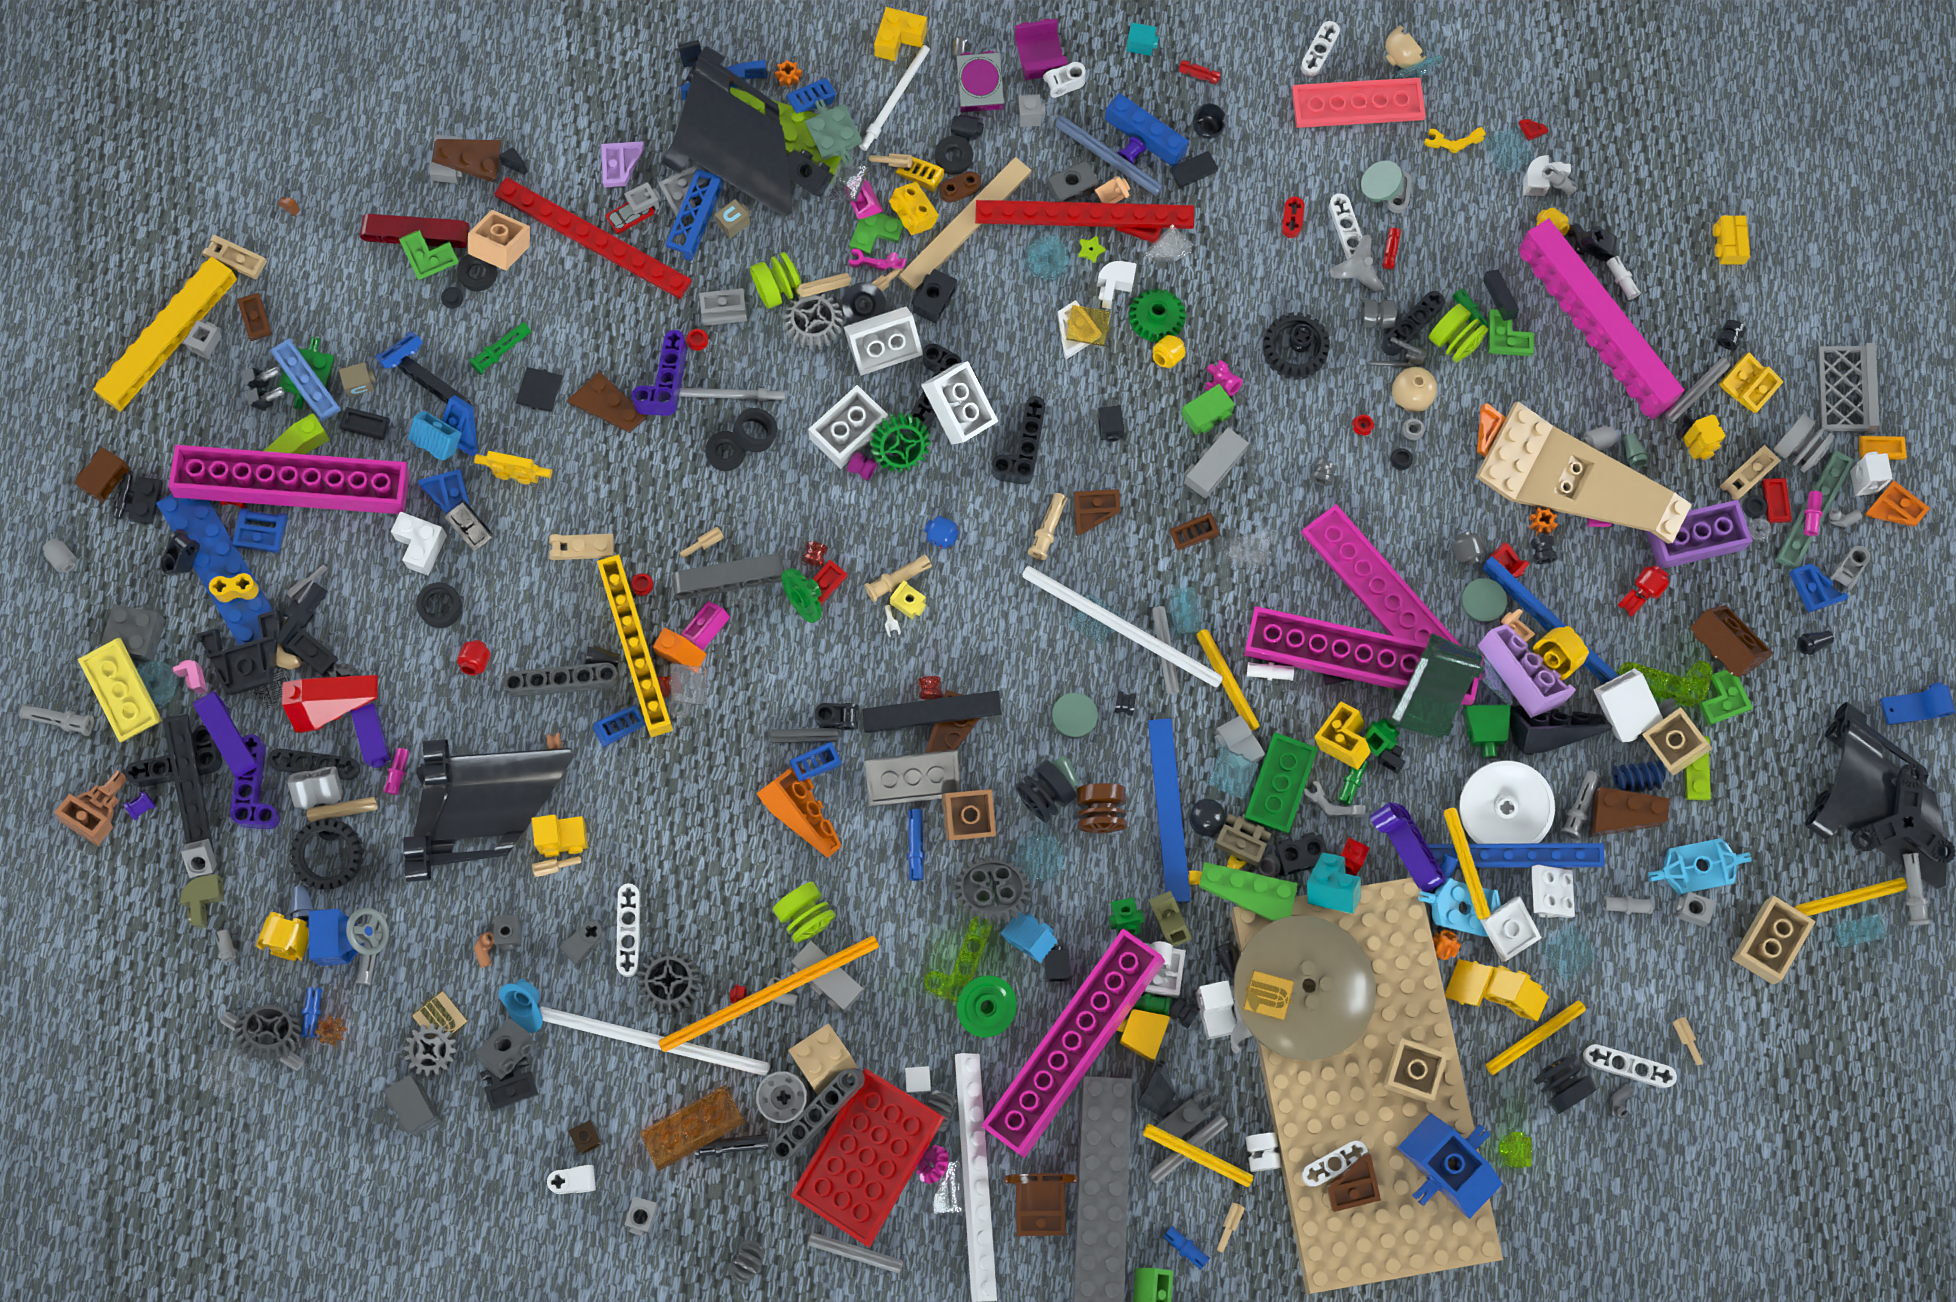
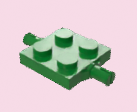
(319, 363)

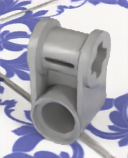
(1849, 570)

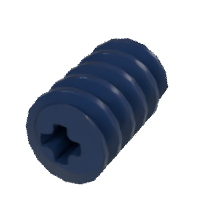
(1639, 775)

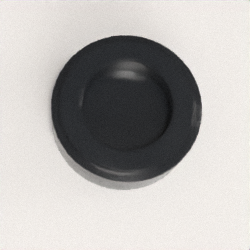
(1754, 506)

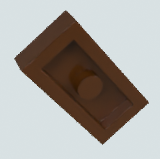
(254, 316)

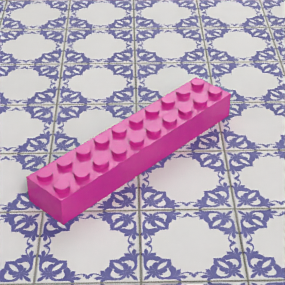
(1600, 319)
(289, 479)
(1336, 650)
(1073, 1043)

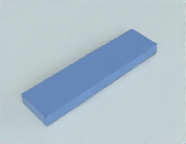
(305, 380)

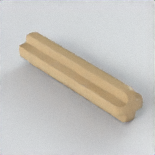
(824, 285)
(342, 809)

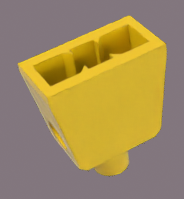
(1143, 1033)

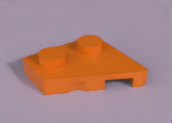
(1489, 427)
(1898, 506)

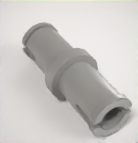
(1559, 179)
(1627, 905)

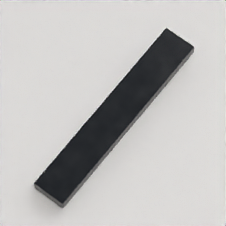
(932, 711)
(187, 779)

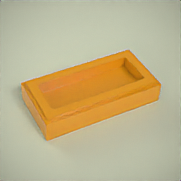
(1892, 445)

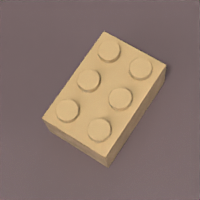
(1773, 940)

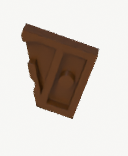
(1094, 508)
(1354, 1185)

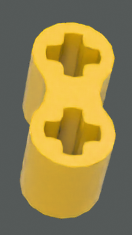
(233, 587)

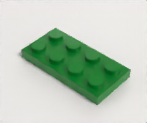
(1280, 783)

